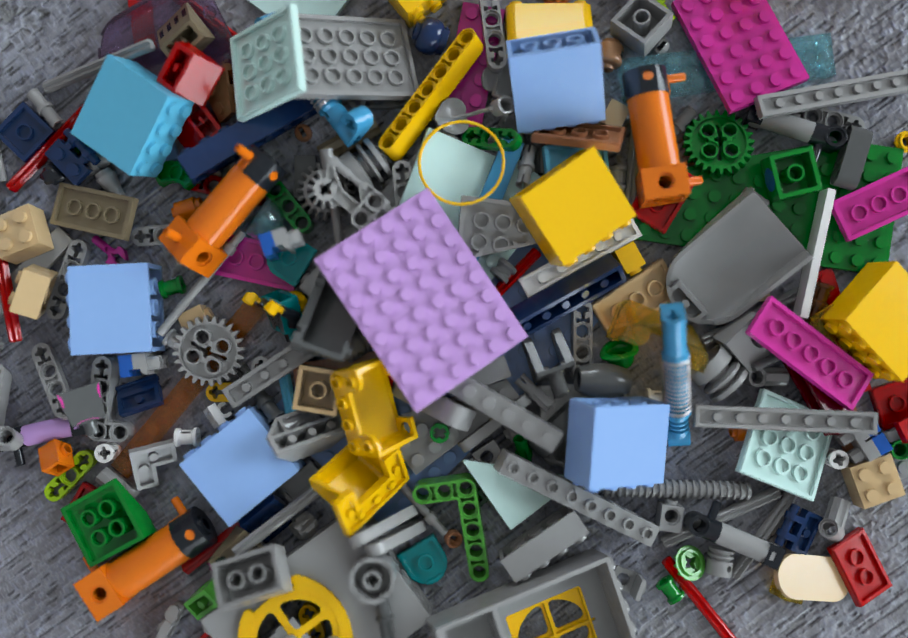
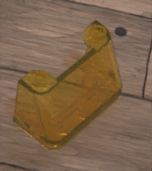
(636, 322)

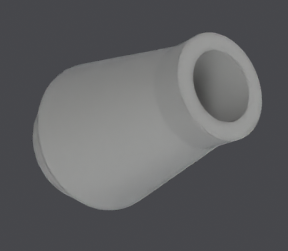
(109, 181)

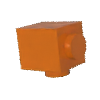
(56, 457)

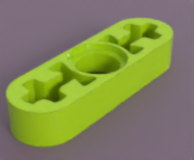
(69, 485)

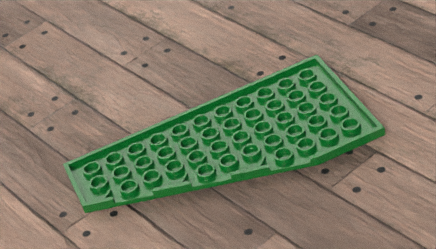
(795, 213)

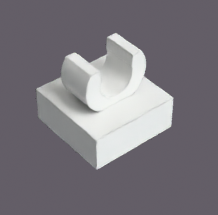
(215, 416)

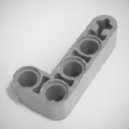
(445, 410)
(109, 424)
(5, 431)

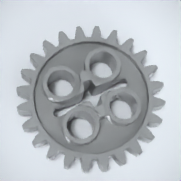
(216, 332)

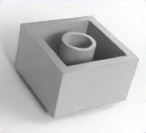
(641, 25)

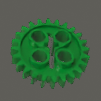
(698, 143)

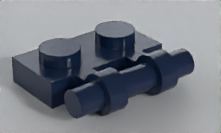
(68, 161)
(803, 531)

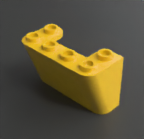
(370, 410)

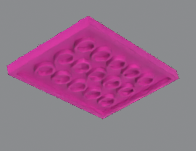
(740, 48)

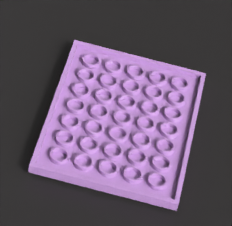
(421, 299)

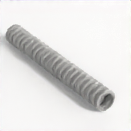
(688, 489)

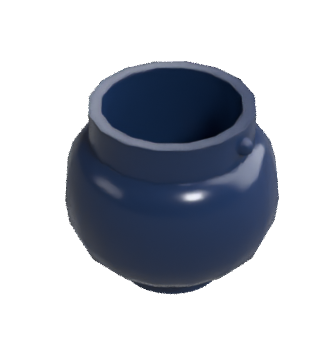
(430, 36)

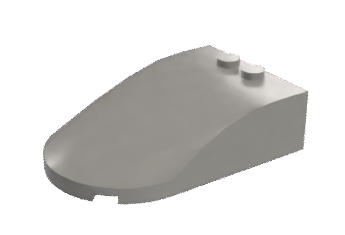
(733, 262)

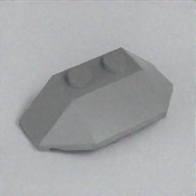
(303, 434)

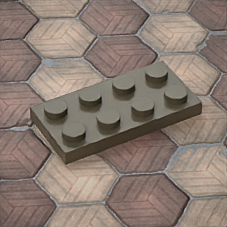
(94, 211)

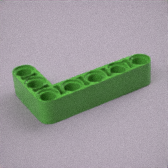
(467, 517)

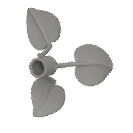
(500, 86)

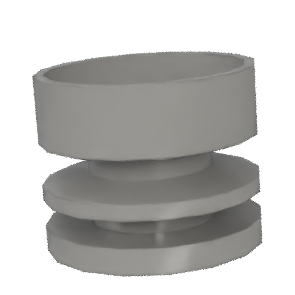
(367, 163)
(720, 376)

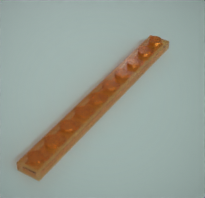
(183, 393)

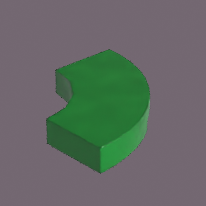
(172, 174)

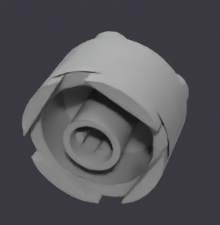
(361, 583)

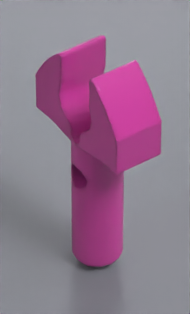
(109, 250)

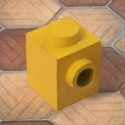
(629, 258)

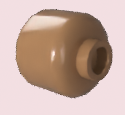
(611, 54)

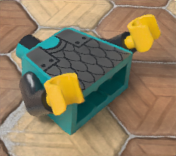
(281, 308)

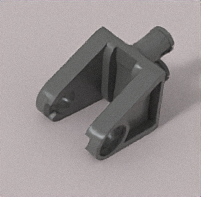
(554, 375)

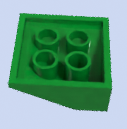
(107, 522)

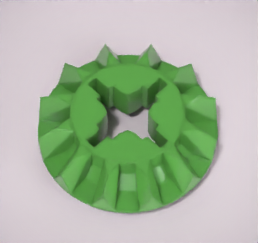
(697, 562)

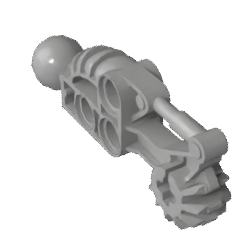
(340, 197)

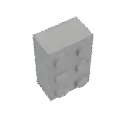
(251, 577)

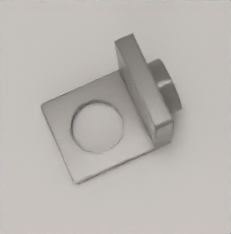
(636, 585)

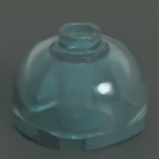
(267, 219)

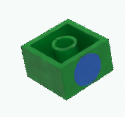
(791, 174)

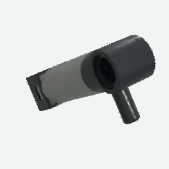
(800, 130)
(733, 538)

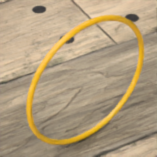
(465, 122)

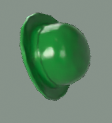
(619, 353)

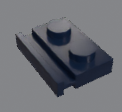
(139, 395)

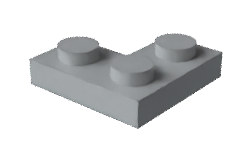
(147, 458)

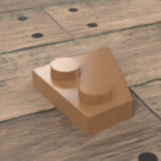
(222, 97)

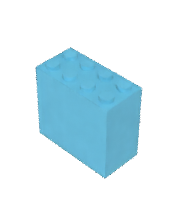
(131, 117)

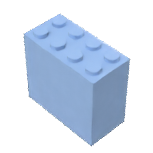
(557, 80)
(114, 308)
(616, 442)
(238, 465)

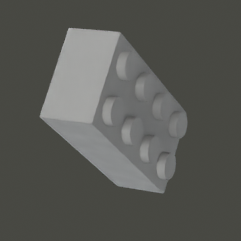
(542, 543)

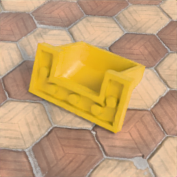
(359, 485)

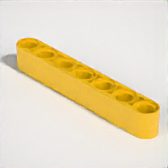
(430, 94)

